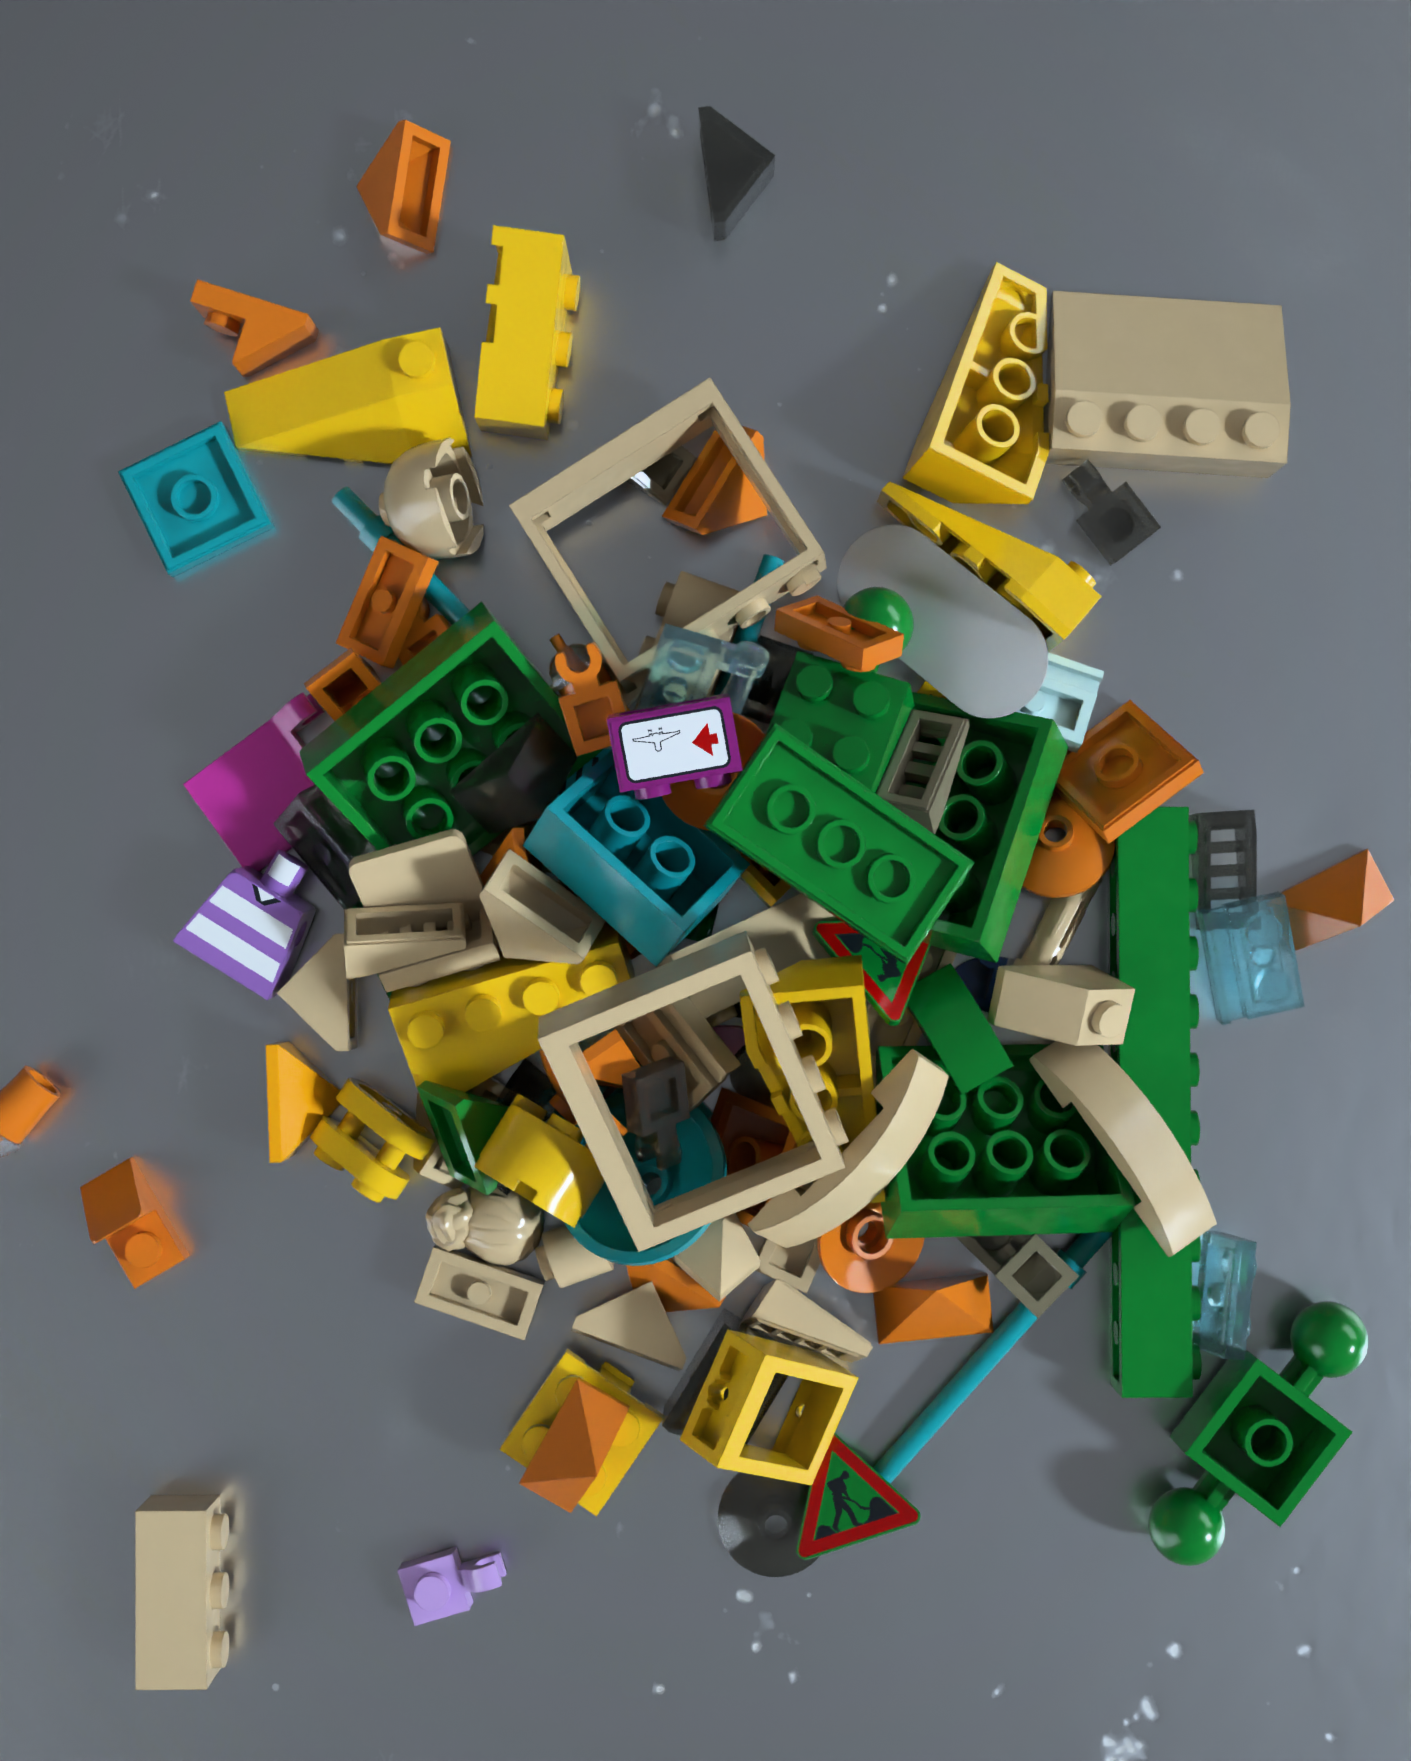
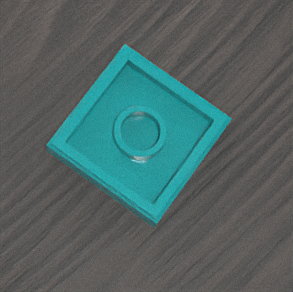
(196, 499)

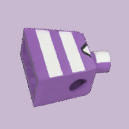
(253, 925)

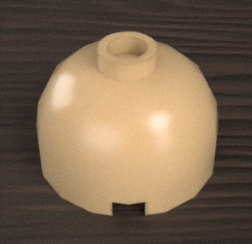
(431, 499)

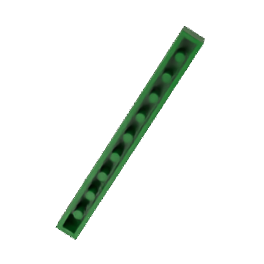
(1154, 954)

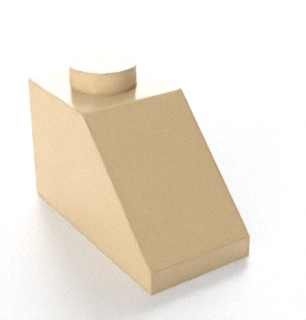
(1062, 1003)

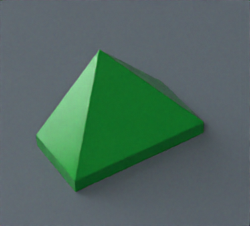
(462, 1130)

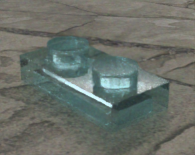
(1225, 1292)

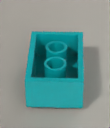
(634, 860)

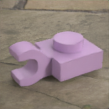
(443, 1585)

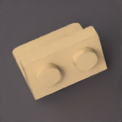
(428, 872)

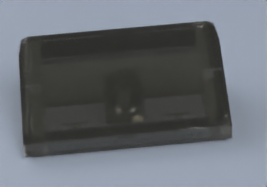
(324, 842)

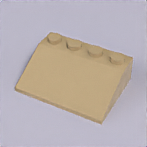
(1167, 385)

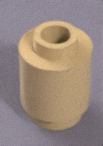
(567, 1259)

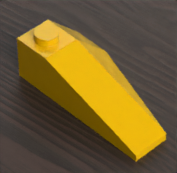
(355, 403)
(988, 415)
(1029, 578)
(835, 1030)

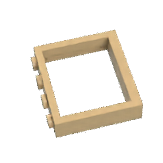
(630, 455)
(652, 990)

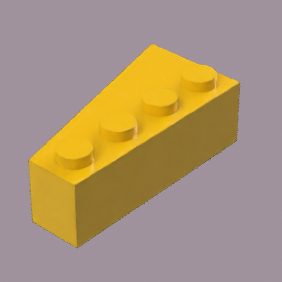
(487, 1018)

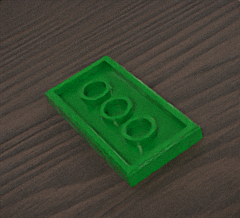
(839, 843)

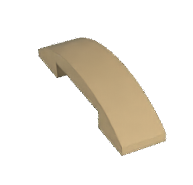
(1134, 1137)
(871, 1161)

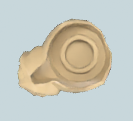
(490, 1227)

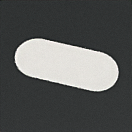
(964, 632)

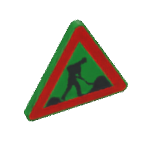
(886, 979)
(849, 1504)

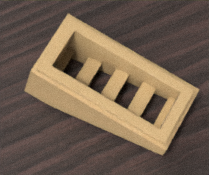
(400, 935)
(794, 1317)

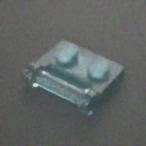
(687, 663)

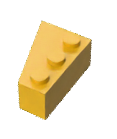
(526, 334)

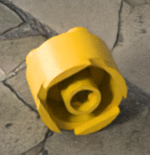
(542, 1161)

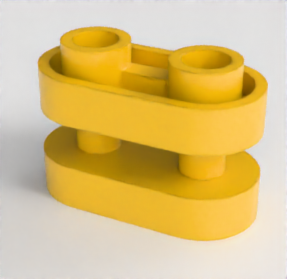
(344, 1148)

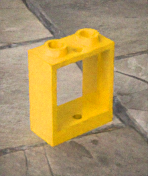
(747, 1367)

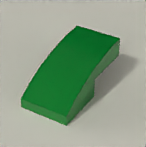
(957, 1029)

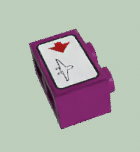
(675, 745)

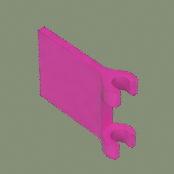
(255, 784)

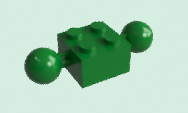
(847, 713)
(1259, 1435)

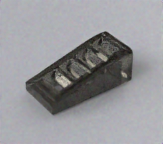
(1246, 853)

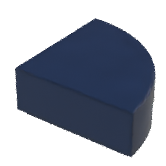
(980, 979)

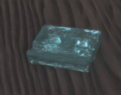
(1250, 958)

